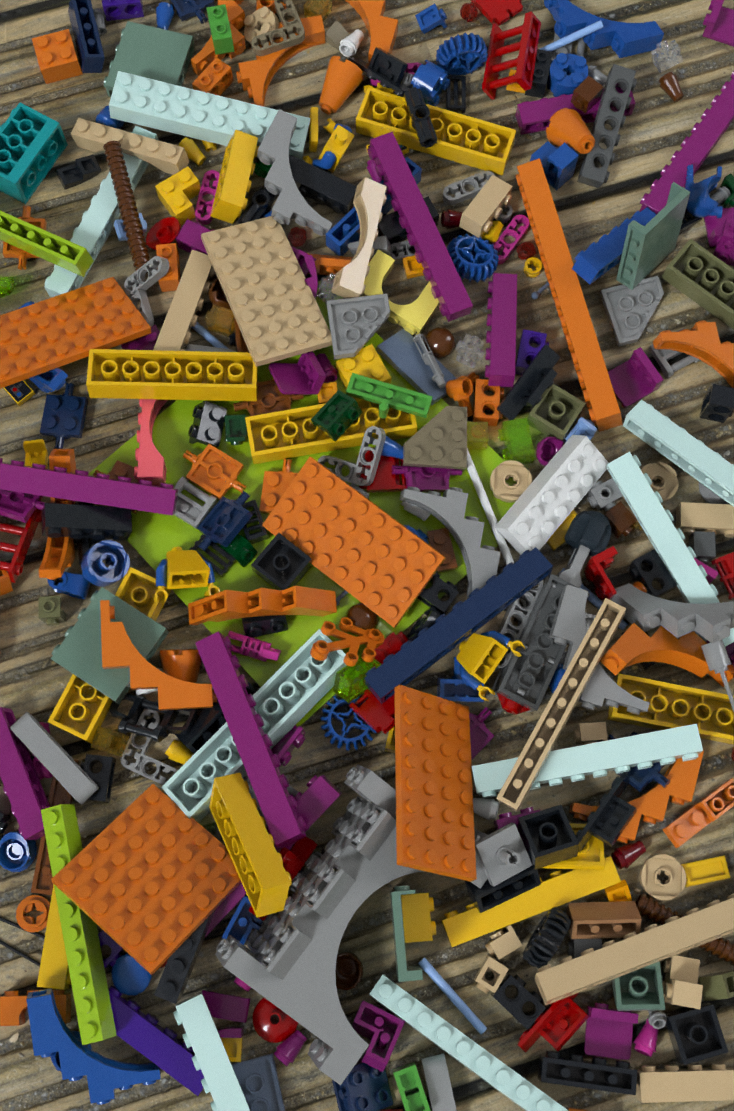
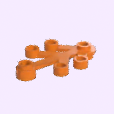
(371, 638)

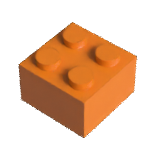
(57, 56)

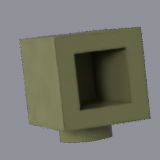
(717, 985)

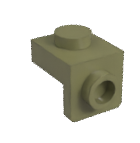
(50, 610)

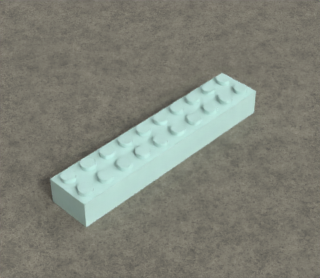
(195, 112)
(281, 705)
(598, 759)

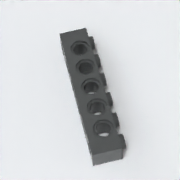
(624, 79)

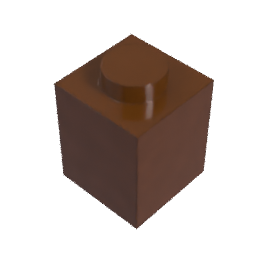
(587, 94)
(620, 520)

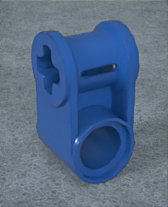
(73, 585)

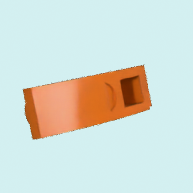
(701, 814)

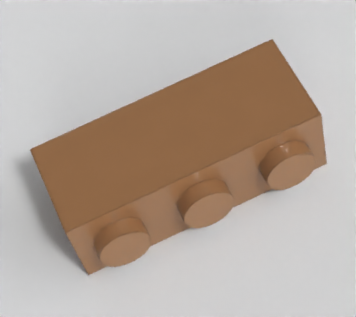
(603, 919)

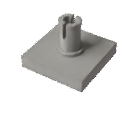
(502, 854)

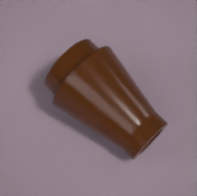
(670, 85)

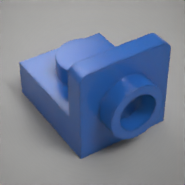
(431, 18)

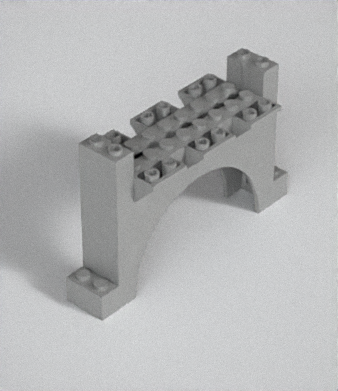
(298, 947)

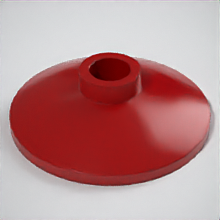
(163, 232)
(272, 1031)

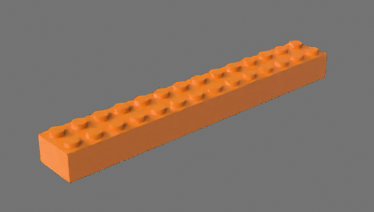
(568, 296)

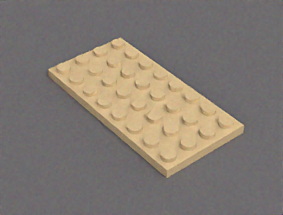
(266, 290)

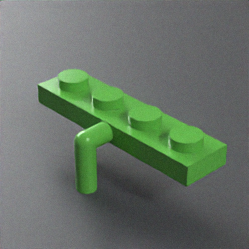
(388, 396)

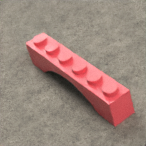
(150, 462)

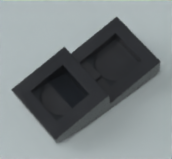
(80, 172)

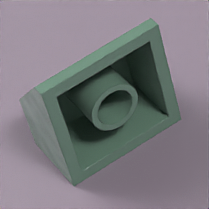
(639, 990)

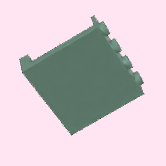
(151, 54)
(651, 244)
(82, 647)
(404, 972)

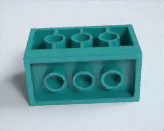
(28, 151)

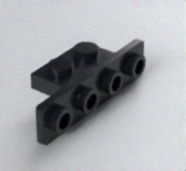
(385, 69)
(531, 384)
(610, 817)

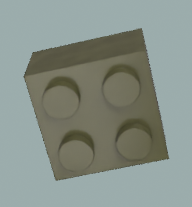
(555, 412)

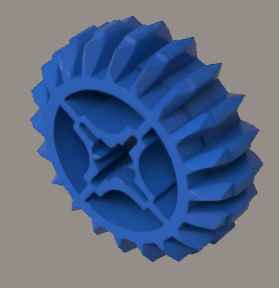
(462, 54)
(473, 257)
(340, 717)

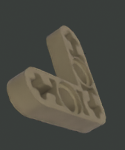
(287, 29)

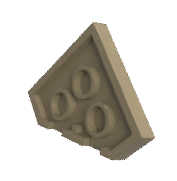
(440, 442)

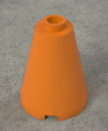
(339, 84)
(570, 128)
(181, 663)

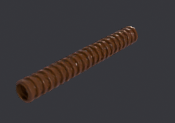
(126, 203)
(659, 913)

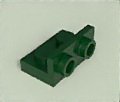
(337, 415)

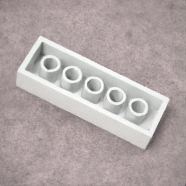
(553, 494)

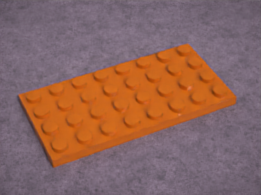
(66, 329)
(354, 541)
(433, 785)

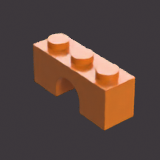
(15, 1006)

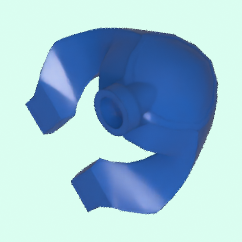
(699, 201)

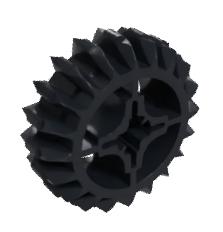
(547, 938)

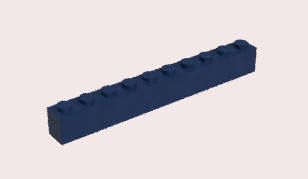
(458, 625)

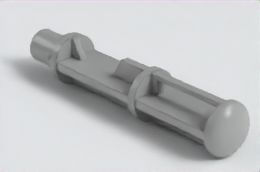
(430, 360)

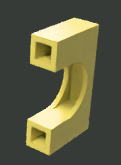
(412, 316)

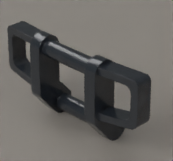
(129, 721)

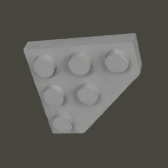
(631, 309)
(355, 322)

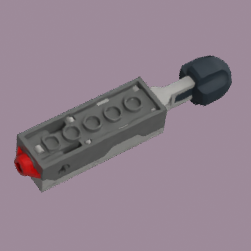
(527, 677)

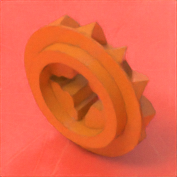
(26, 906)

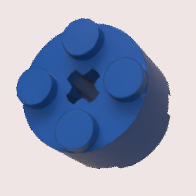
(566, 74)
(431, 81)
(115, 557)

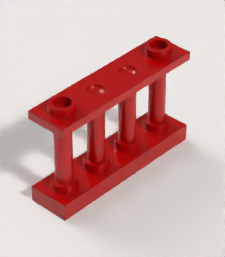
(524, 62)
(16, 566)

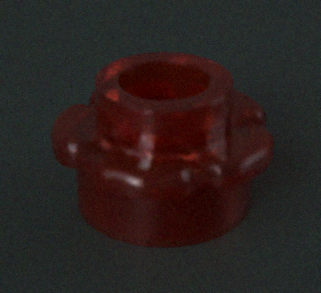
(469, 11)
(297, 241)
(526, 246)

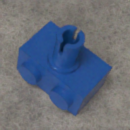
(456, 689)

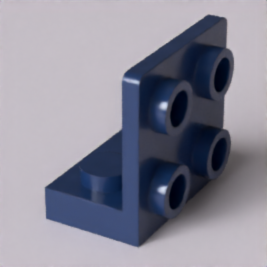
(363, 1090)

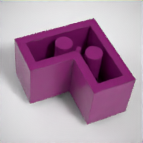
(381, 1029)

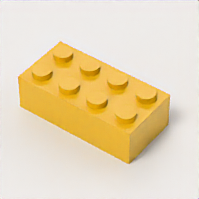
(234, 177)

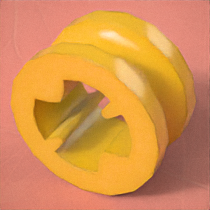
(536, 263)

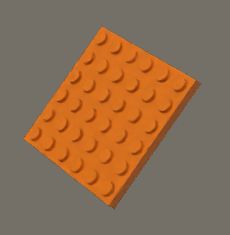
(150, 878)

